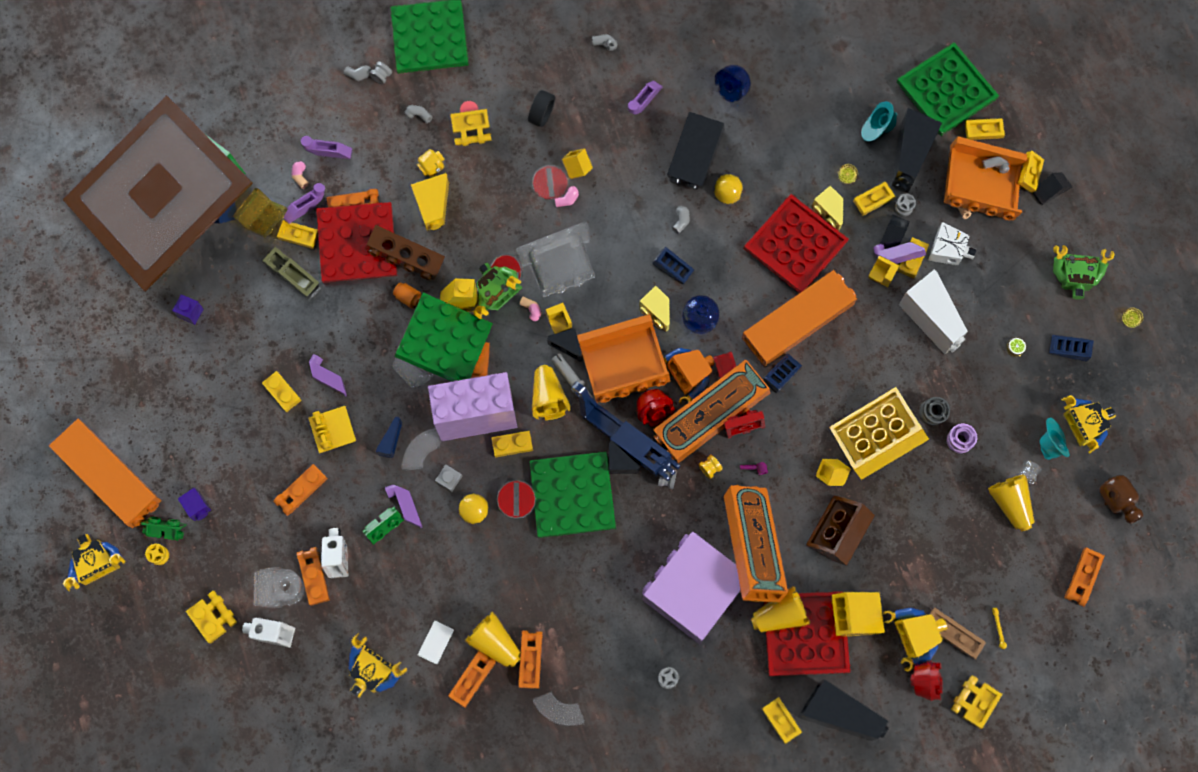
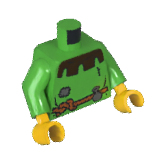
(1078, 271)
(495, 288)

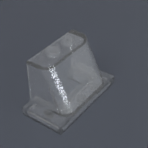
(558, 259)

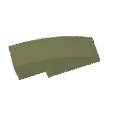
(290, 271)

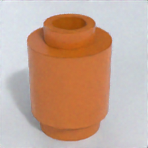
(407, 294)

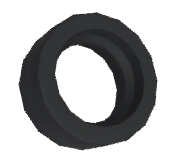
(541, 108)

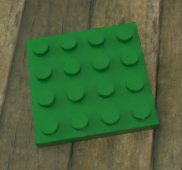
(429, 36)
(947, 88)
(443, 339)
(572, 494)

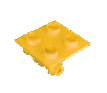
(332, 429)

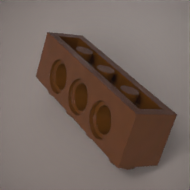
(415, 251)

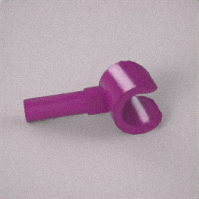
(761, 468)

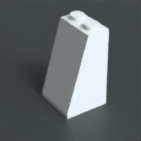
(935, 313)

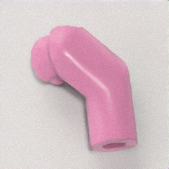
(569, 199)

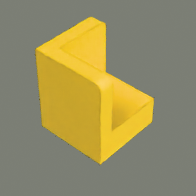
(577, 163)
(883, 271)
(558, 318)
(833, 472)

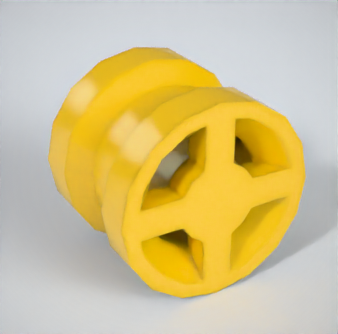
(710, 466)
(153, 552)

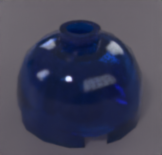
(733, 82)
(701, 314)

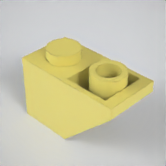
(830, 207)
(656, 305)

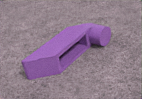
(644, 97)
(326, 148)
(305, 203)
(900, 253)
(325, 376)
(406, 504)

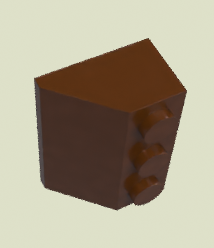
(840, 529)

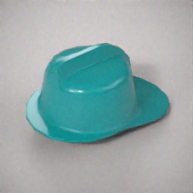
(880, 121)
(1053, 441)

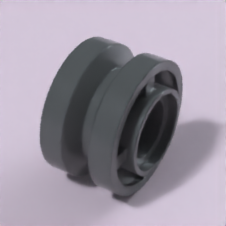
(926, 411)

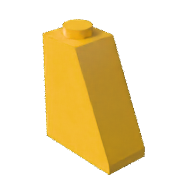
(432, 200)
(461, 294)

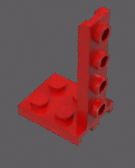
(749, 420)

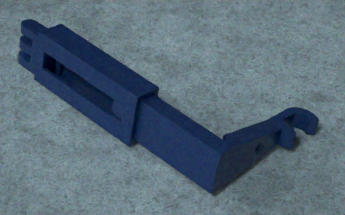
(625, 435)

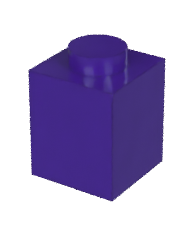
(187, 309)
(194, 504)

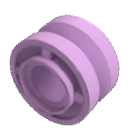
(969, 434)

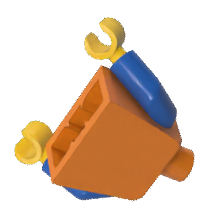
(690, 371)

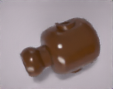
(1121, 497)

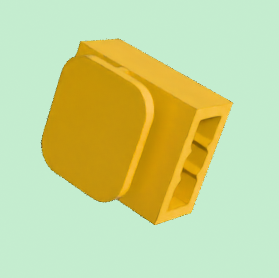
(858, 613)

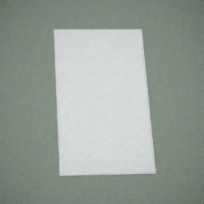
(435, 642)

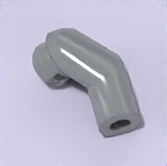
(606, 40)
(358, 74)
(418, 110)
(997, 162)
(684, 219)

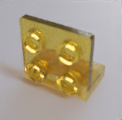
(259, 213)

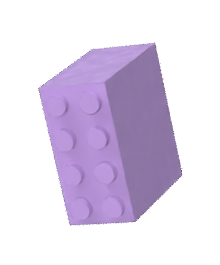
(472, 406)
(693, 587)

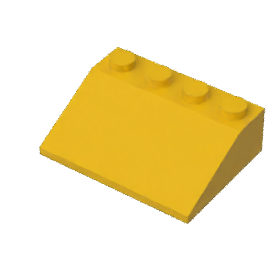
(878, 433)

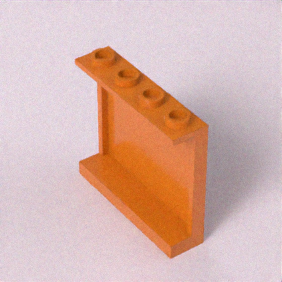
(980, 188)
(623, 359)

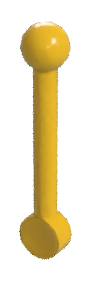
(1003, 645)

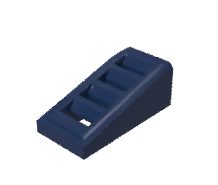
(670, 270)
(1080, 342)
(774, 385)
(389, 442)

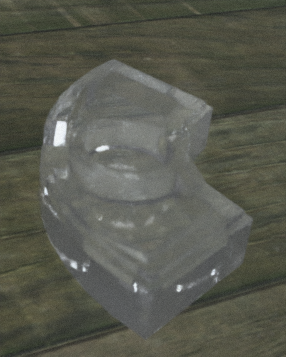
(419, 449)
(559, 712)

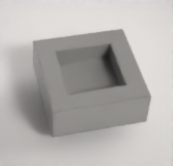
(448, 478)

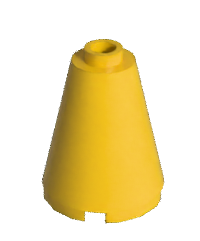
(548, 396)
(1014, 501)
(782, 614)
(494, 641)

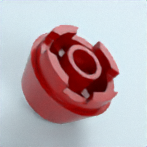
(654, 407)
(927, 680)

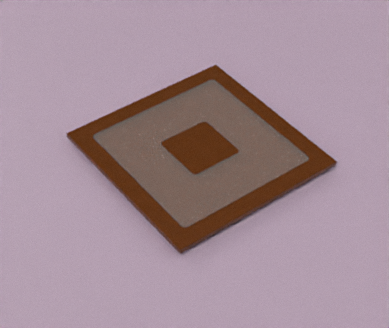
(157, 192)

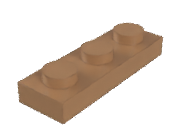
(959, 636)

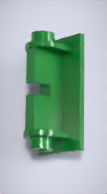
(390, 519)
(155, 526)

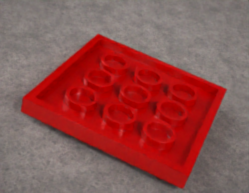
(343, 239)
(796, 244)
(811, 647)

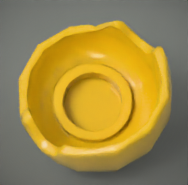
(728, 189)
(473, 508)

